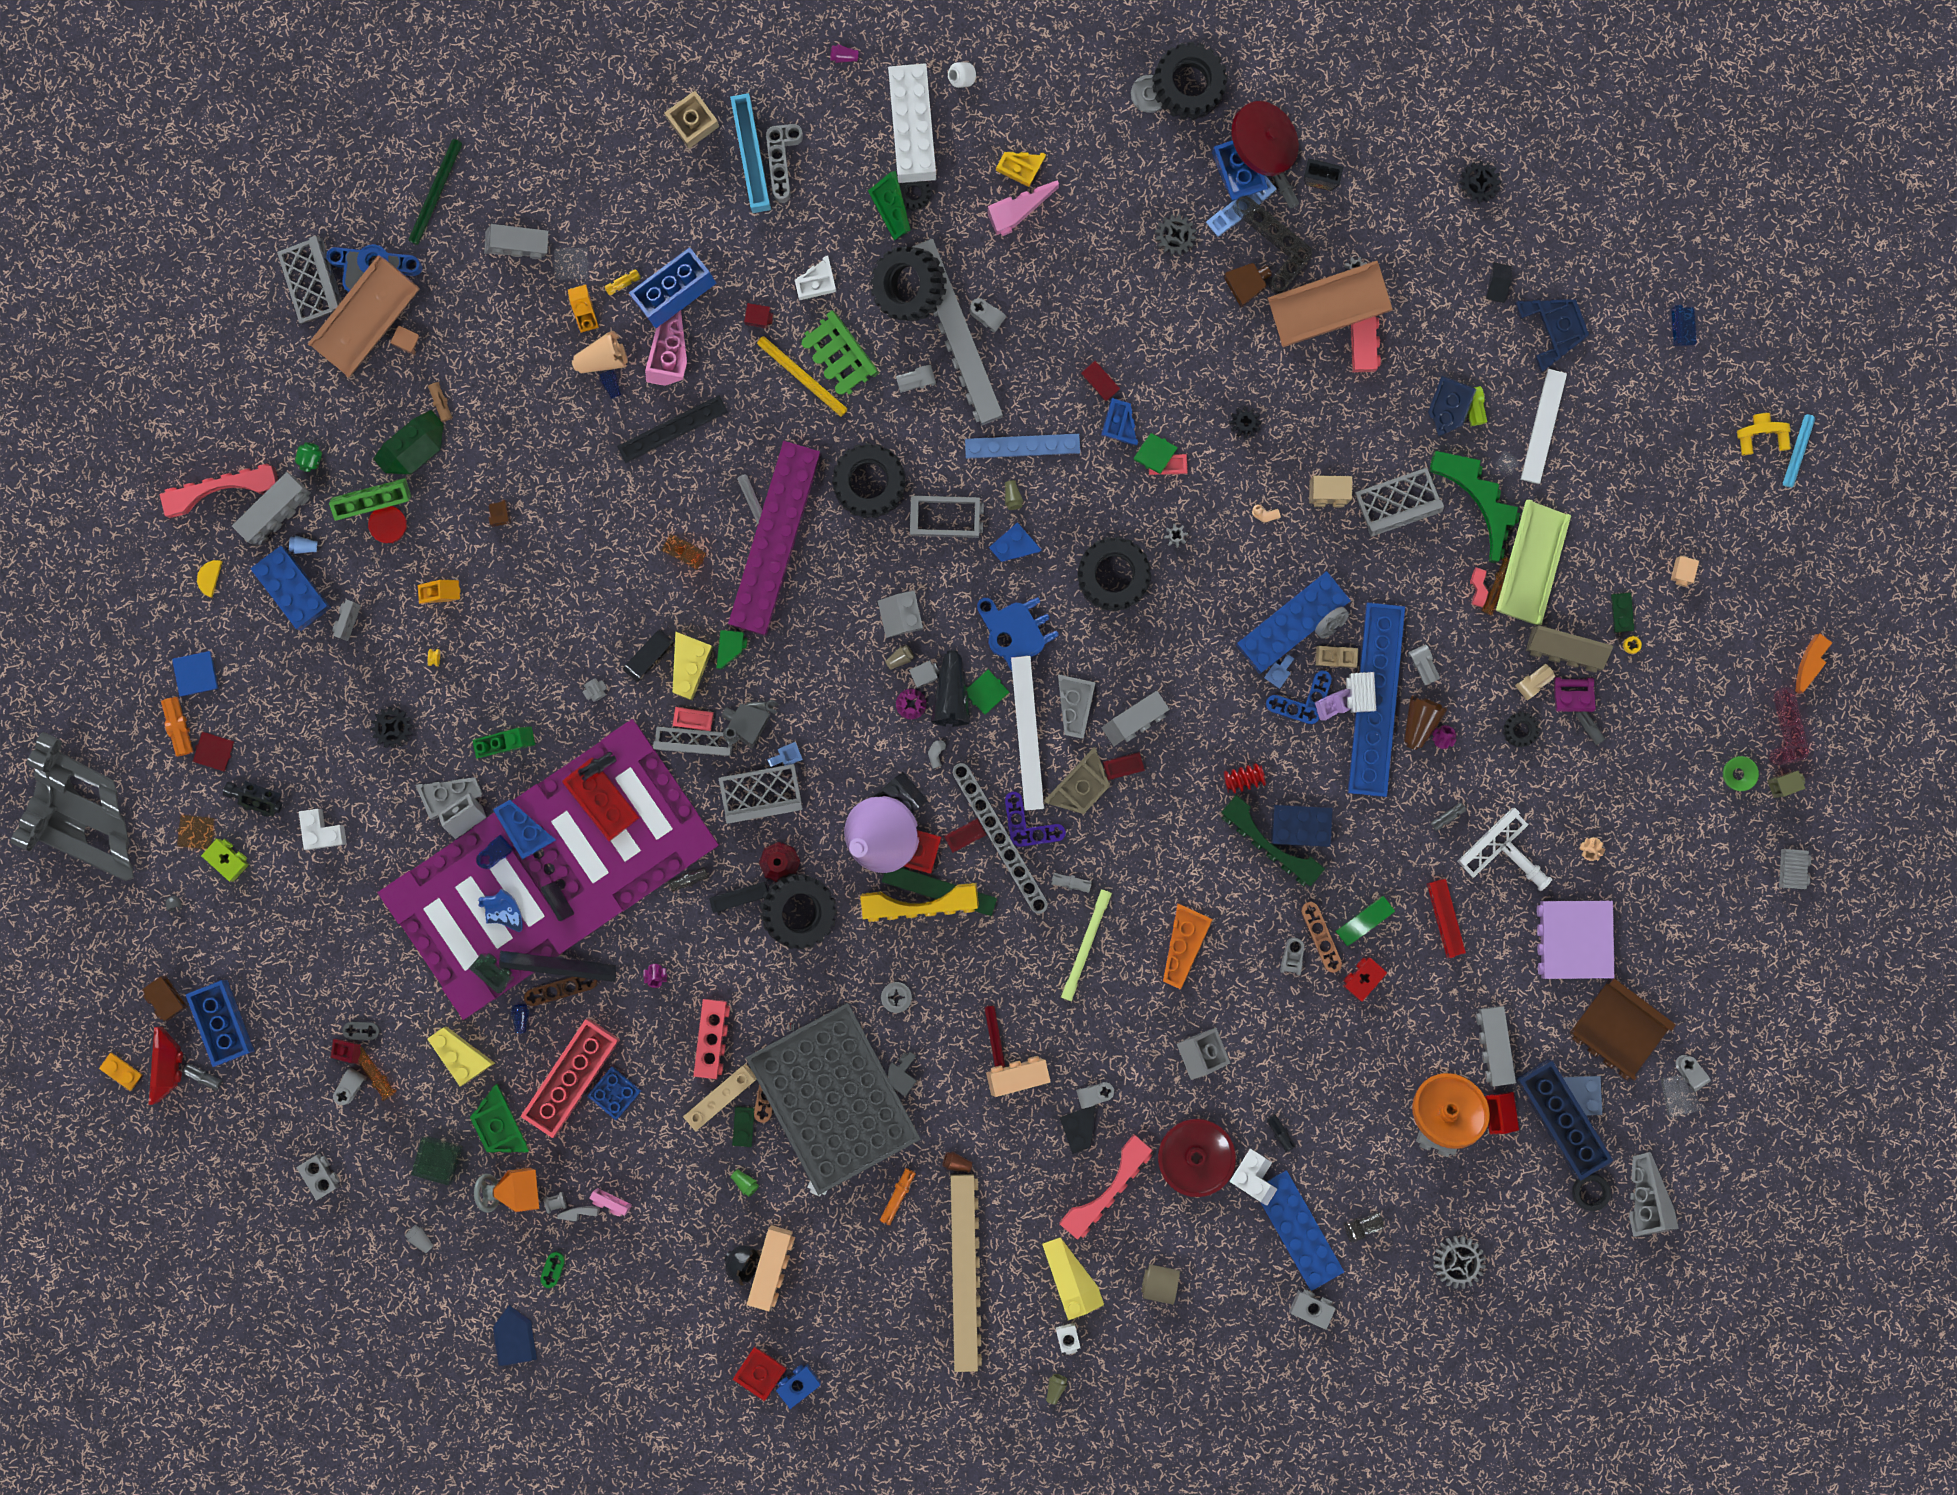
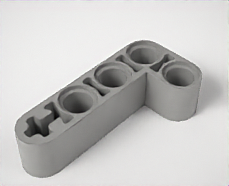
(781, 164)

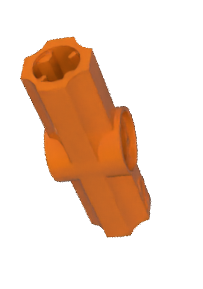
(176, 726)

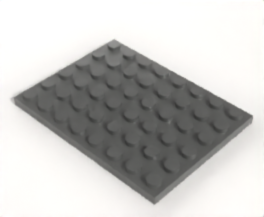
(833, 1098)

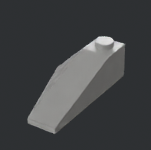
(1653, 1206)

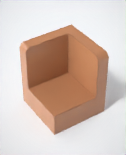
(405, 340)

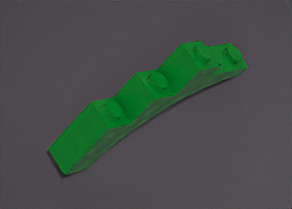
(1485, 493)

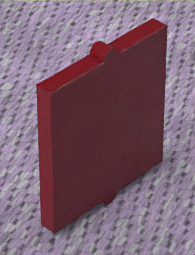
(213, 751)

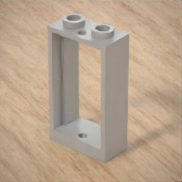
(914, 531)

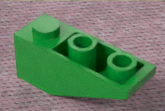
(504, 742)

